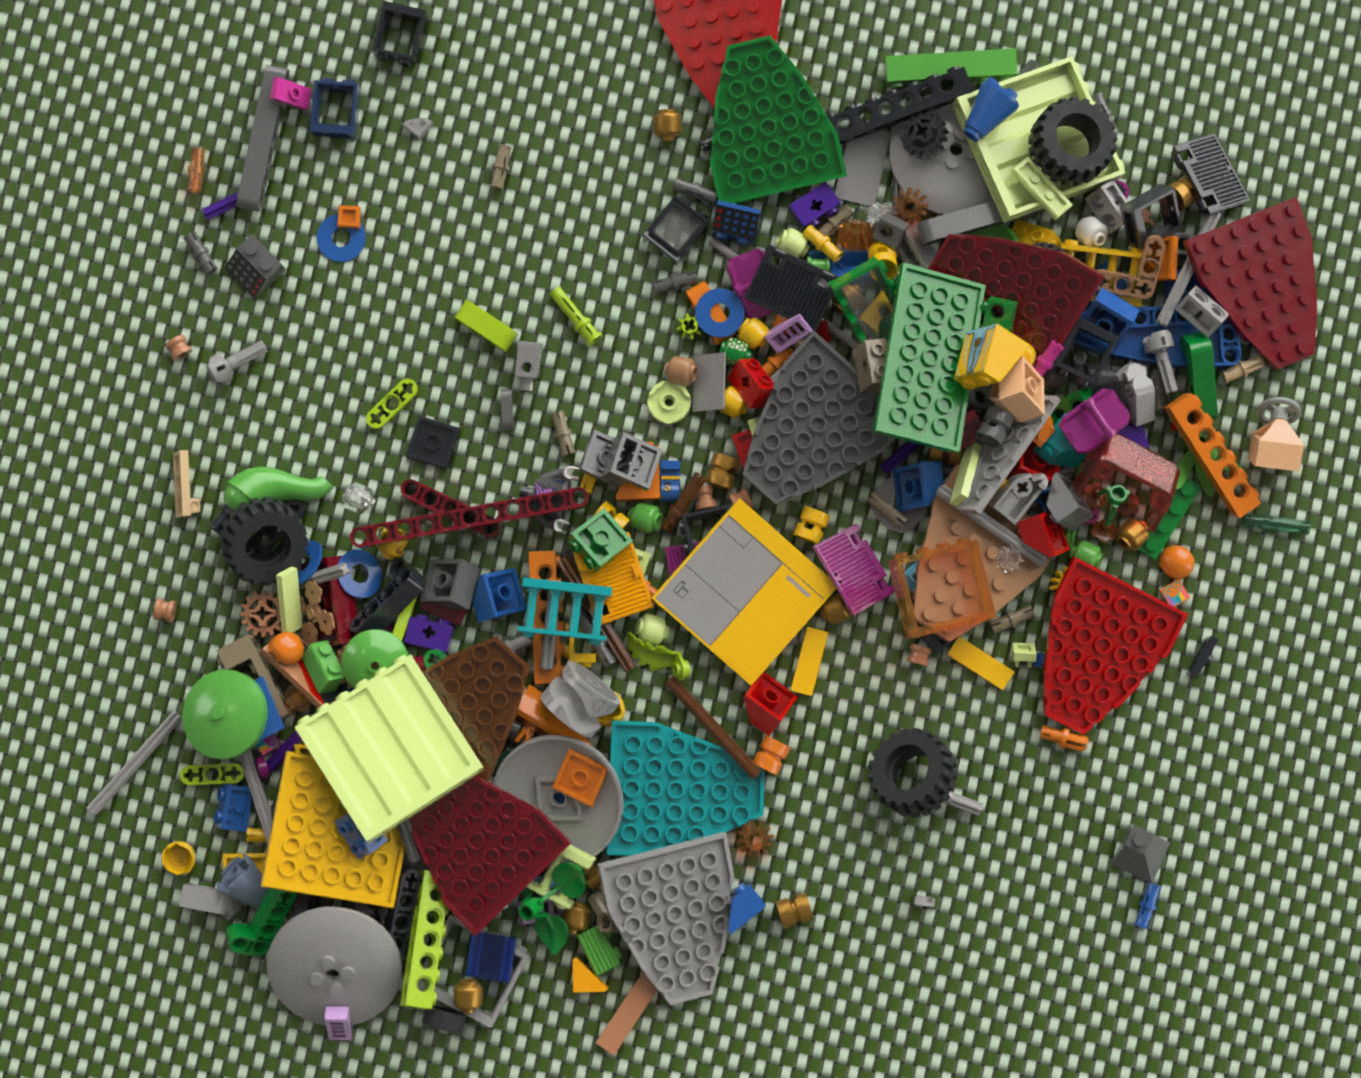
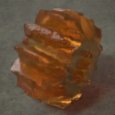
(910, 214)
(855, 235)
(757, 846)

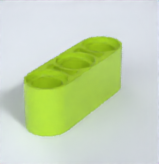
(486, 325)

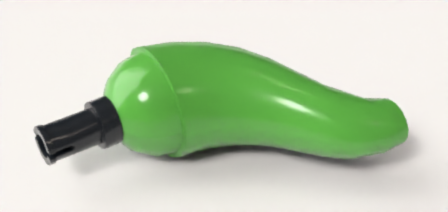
(270, 483)

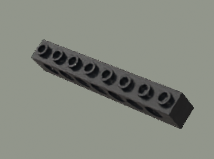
(899, 113)

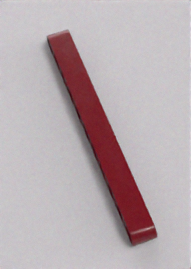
(459, 514)

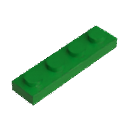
(1181, 501)

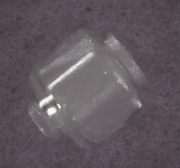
(358, 498)

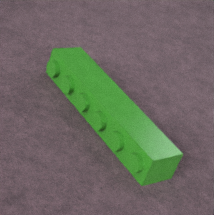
(979, 65)

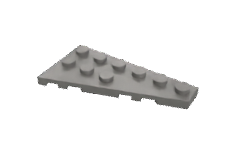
(996, 463)

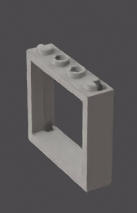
(479, 1015)

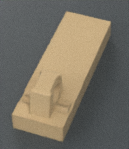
(183, 503)

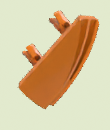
(540, 719)

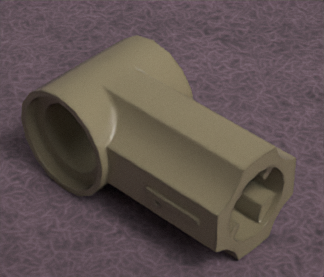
(604, 920)

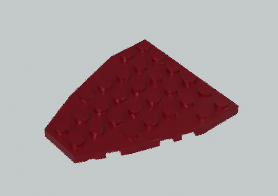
(1263, 279)
(1045, 283)
(484, 848)

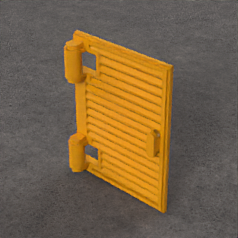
(628, 590)

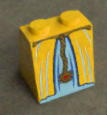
(988, 356)

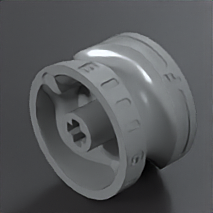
(580, 699)

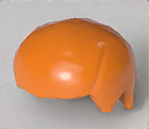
(1176, 561)
(286, 648)

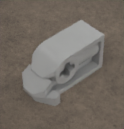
(1137, 393)
(1013, 502)
(208, 900)

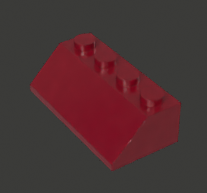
(338, 603)

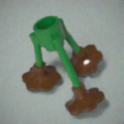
(1121, 501)

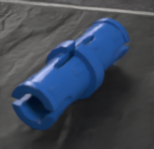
(1147, 905)

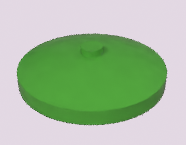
(224, 714)

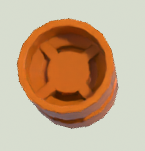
(771, 755)

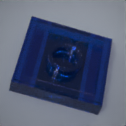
(491, 956)

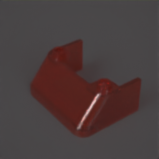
(1138, 463)

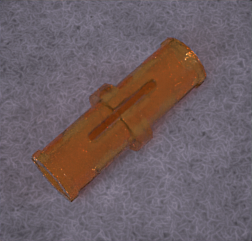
(196, 170)

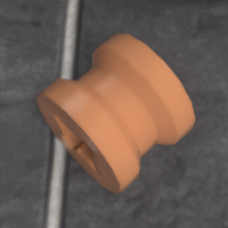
(178, 347)
(743, 495)
(164, 610)
(919, 655)

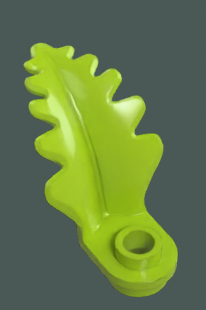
(658, 657)

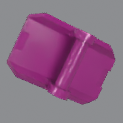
(741, 273)
(1094, 421)

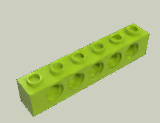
(411, 995)

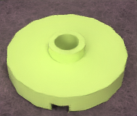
(668, 414)

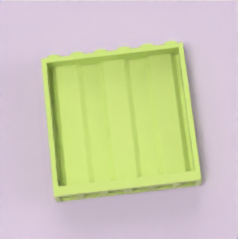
(1008, 143)
(388, 748)

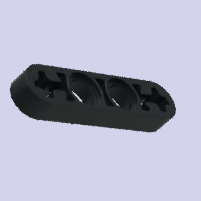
(273, 535)

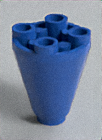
(990, 109)

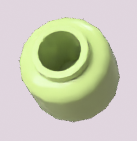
(793, 242)
(652, 629)

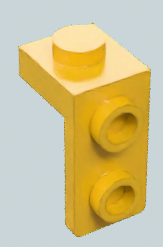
(1032, 234)
(583, 659)

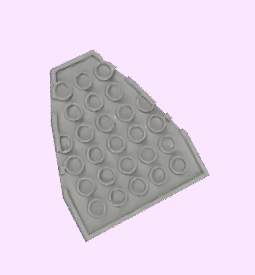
(673, 912)

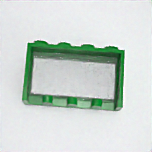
(865, 297)

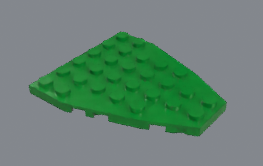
(769, 126)

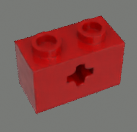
(751, 382)

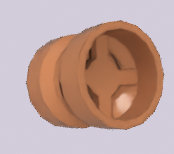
(705, 499)

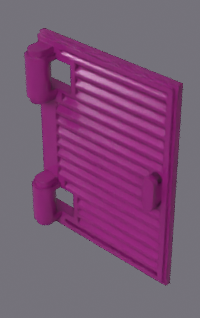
(854, 568)

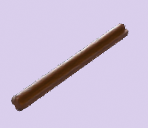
(606, 629)
(713, 727)

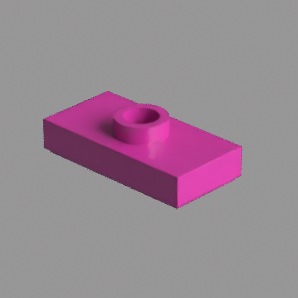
(290, 93)

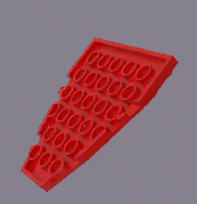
(706, 27)
(1101, 644)

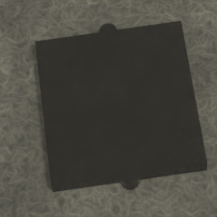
(1161, 398)

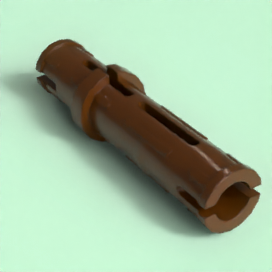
(683, 502)

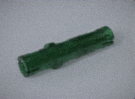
(1266, 522)

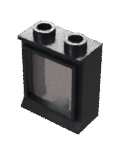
(676, 229)

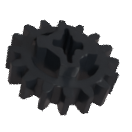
(916, 143)

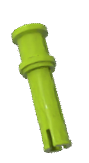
(581, 324)

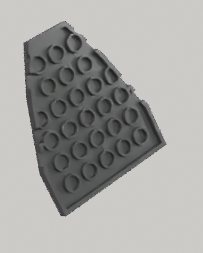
(812, 424)

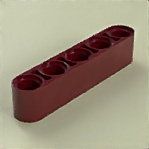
(441, 503)

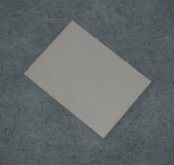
(710, 382)

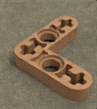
(1141, 276)

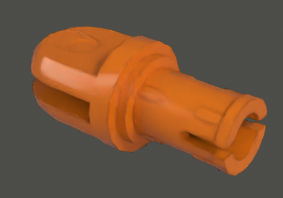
(1065, 738)

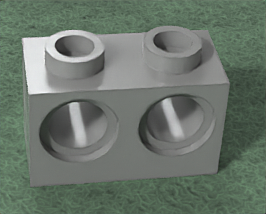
(1106, 205)
(1202, 311)

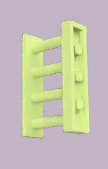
(580, 858)

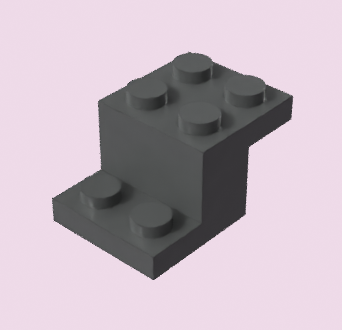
(620, 460)

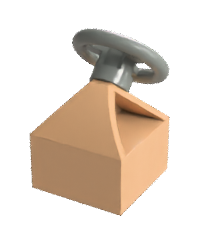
(1018, 393)
(1276, 442)

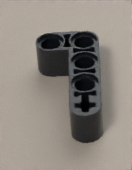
(392, 600)
(404, 910)

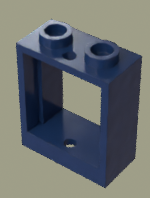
(333, 130)

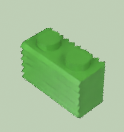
(323, 667)
(599, 950)

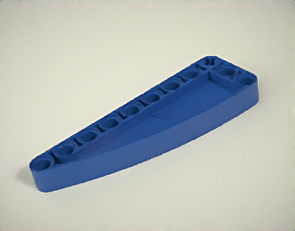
(1132, 343)

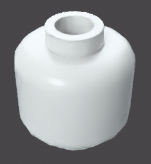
(1091, 232)

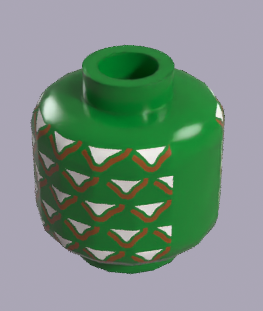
(735, 350)

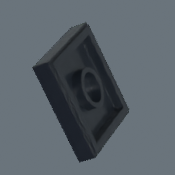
(433, 442)

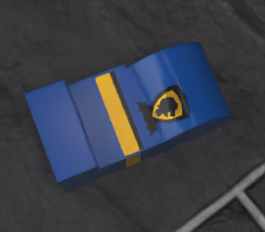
(670, 480)

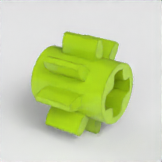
(688, 320)

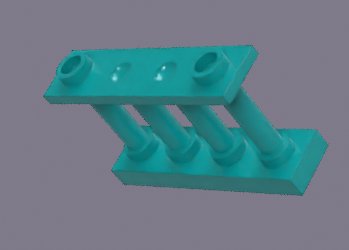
(555, 590)

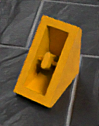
(585, 979)

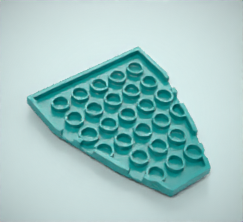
(676, 788)

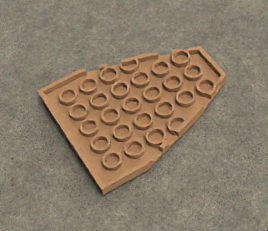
(947, 581)

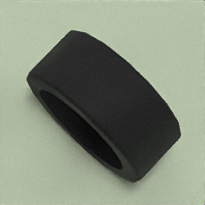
(444, 1019)

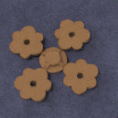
(314, 614)

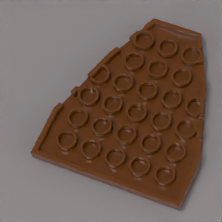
(482, 695)

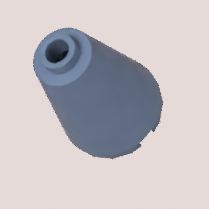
(243, 881)

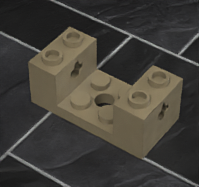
(869, 364)
(247, 651)

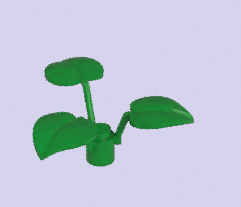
(553, 930)

